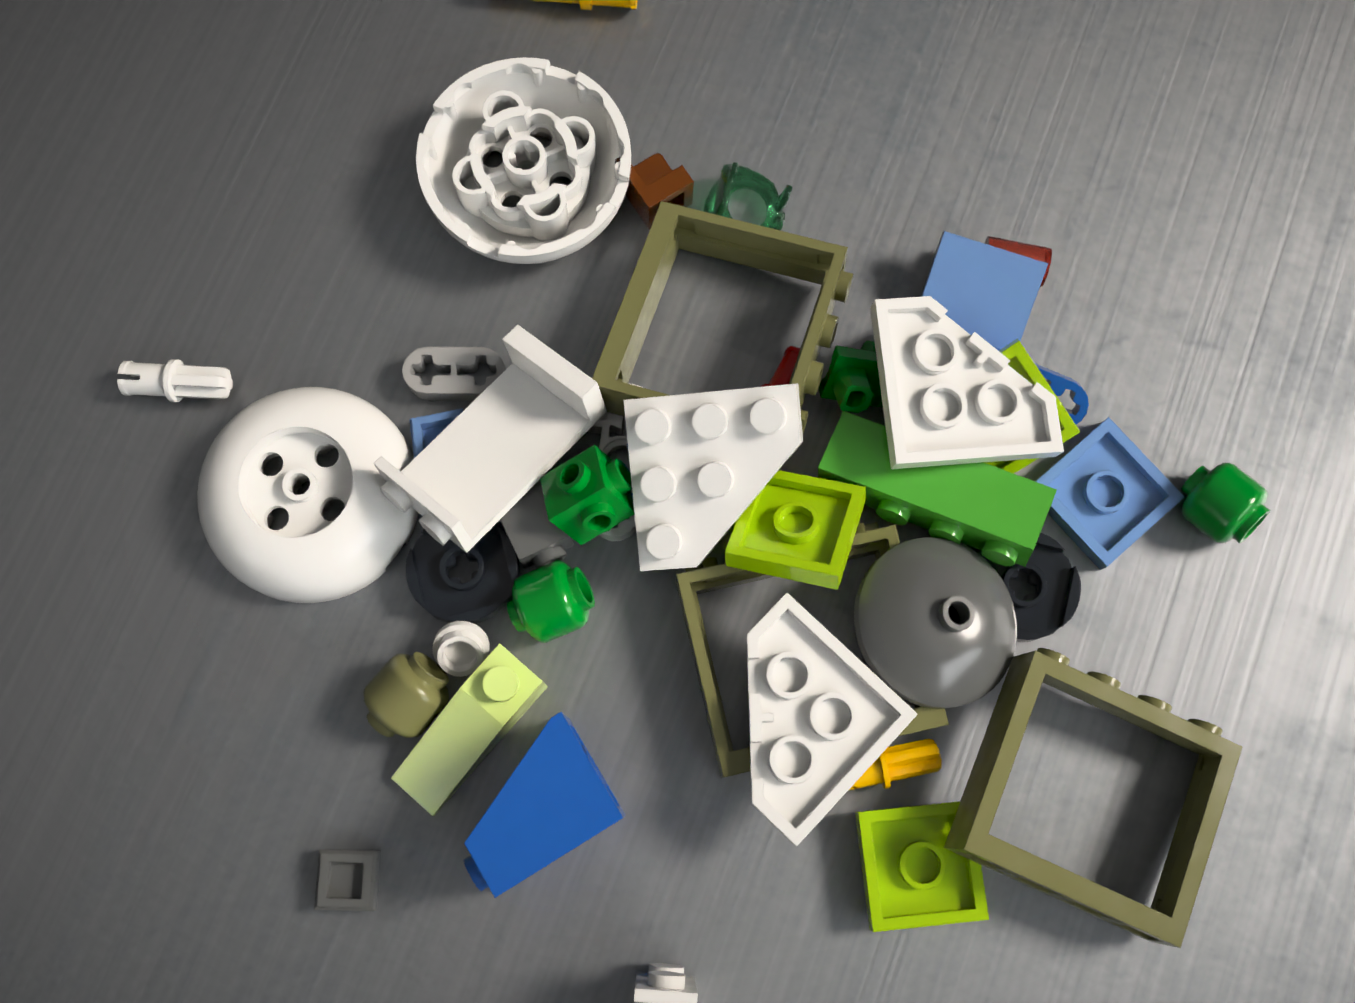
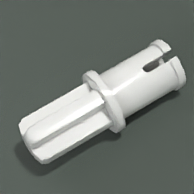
(175, 380)

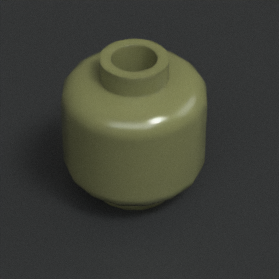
(406, 695)

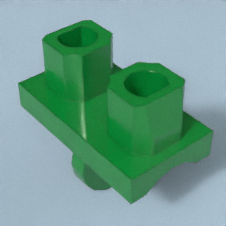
(853, 378)

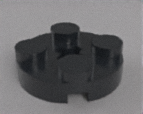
(1056, 590)
(449, 597)

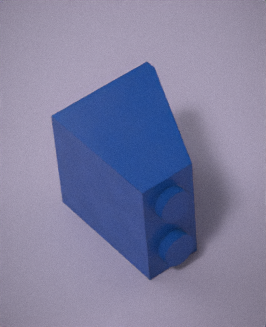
(541, 811)

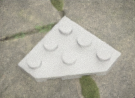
(954, 393)
(703, 464)
(811, 718)

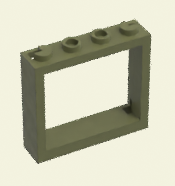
(733, 241)
(710, 577)
(1196, 827)

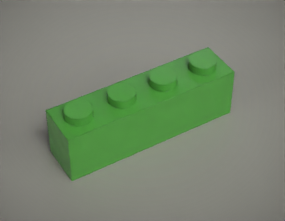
(954, 502)

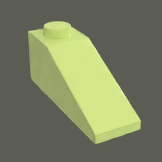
(468, 729)

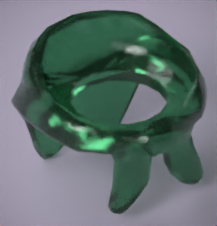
(738, 177)

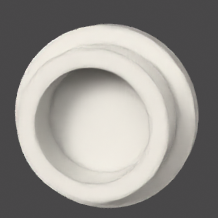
(460, 648)

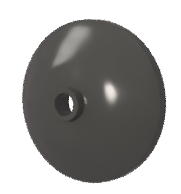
(908, 630)

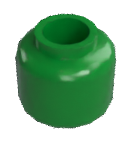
(1224, 502)
(550, 601)

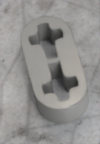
(453, 361)

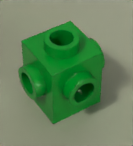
(588, 494)

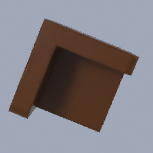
(656, 182)

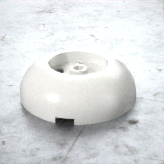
(501, 111)
(310, 555)

